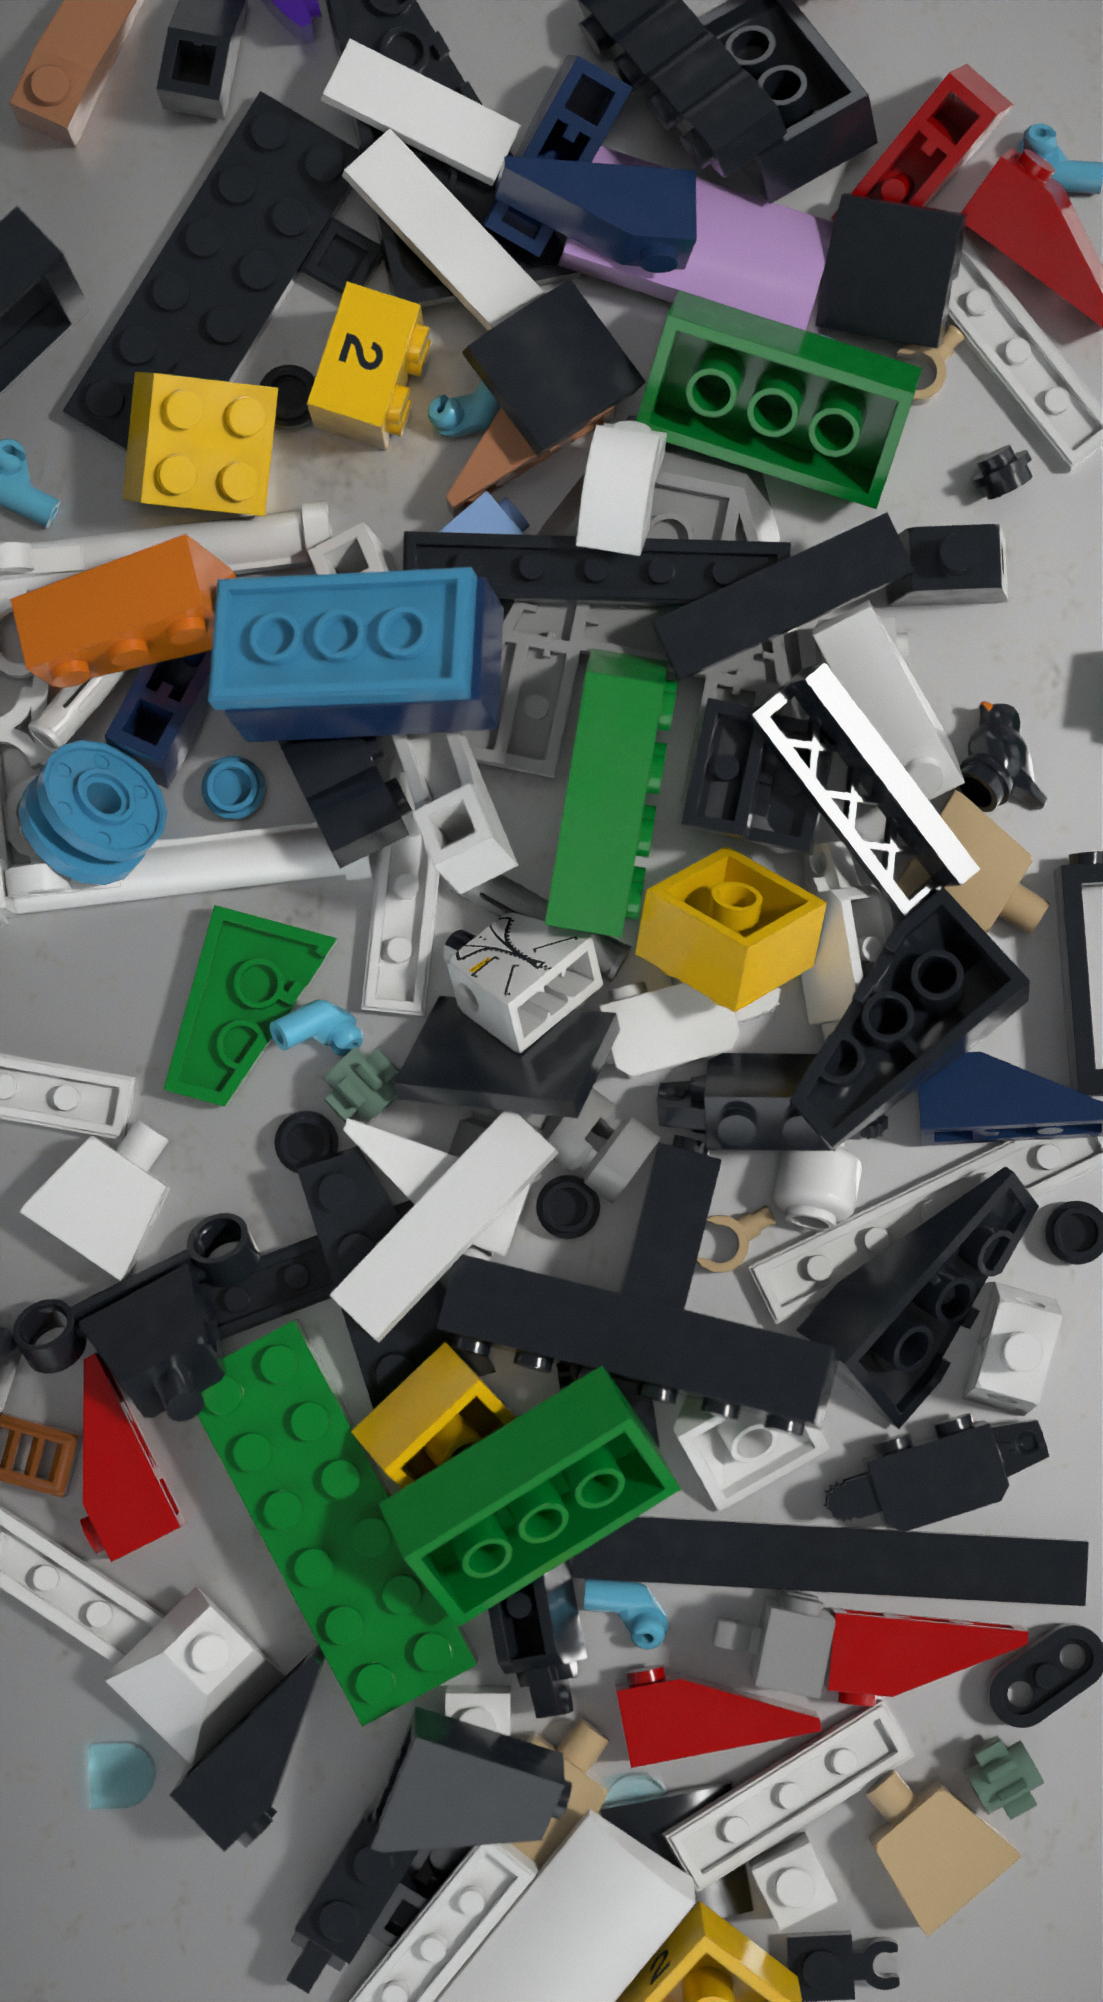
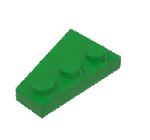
(243, 982)

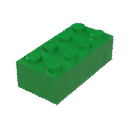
(778, 399)
(606, 793)
(528, 1497)

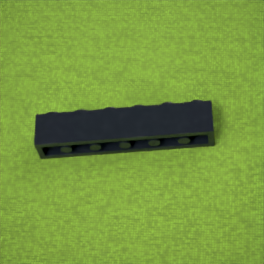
(640, 1343)

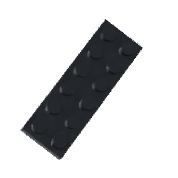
(222, 264)

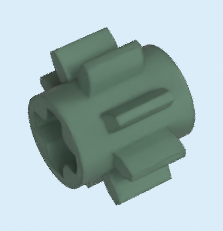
(361, 1085)
(1004, 1777)

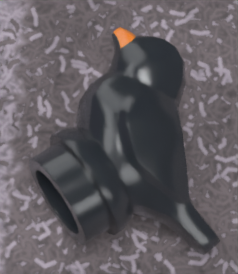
(999, 762)

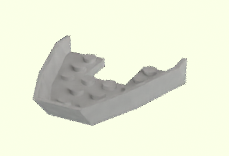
(543, 641)

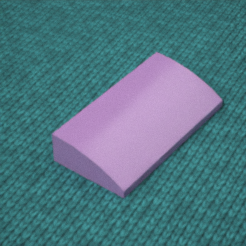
(743, 256)

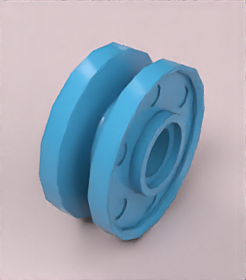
(92, 812)

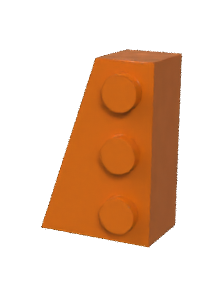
(121, 613)

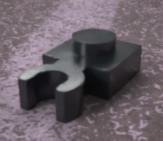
(830, 1965)

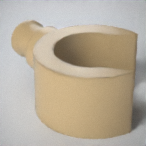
(935, 358)
(745, 1228)

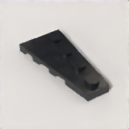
(350, 1220)

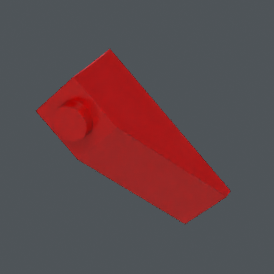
(937, 140)
(1038, 228)
(121, 1479)
(899, 1652)
(689, 1716)

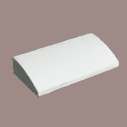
(579, 1923)

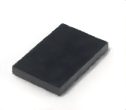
(469, 1067)

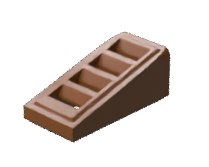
(63, 1462)

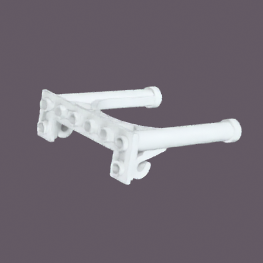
(170, 864)

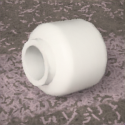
(817, 1187)

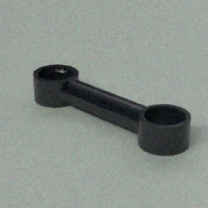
(201, 1242)

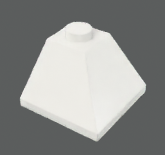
(741, 1454)
(194, 1676)

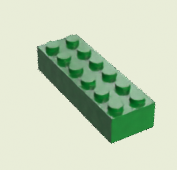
(321, 1520)

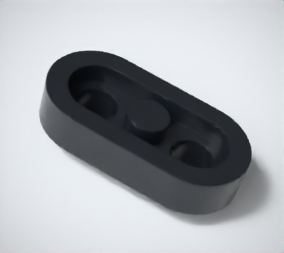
(1049, 1680)

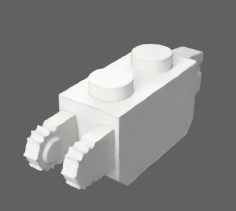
(851, 933)
(673, 1026)

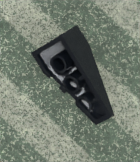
(915, 1013)
(911, 1299)

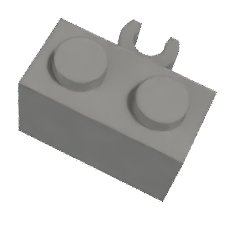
(787, 1645)

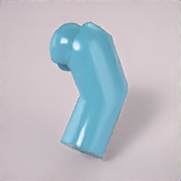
(1071, 174)
(463, 413)
(16, 487)
(322, 1022)
(633, 1605)

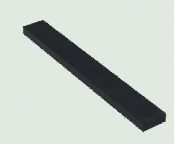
(840, 1560)

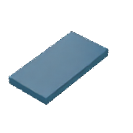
(343, 639)

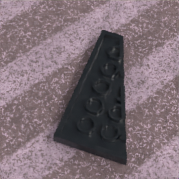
(406, 36)

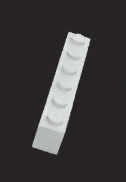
(442, 774)

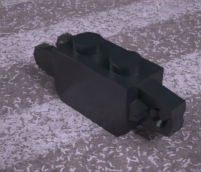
(747, 1104)
(938, 1475)
(541, 1639)
(346, 1904)

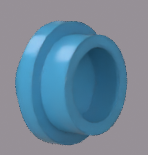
(233, 787)

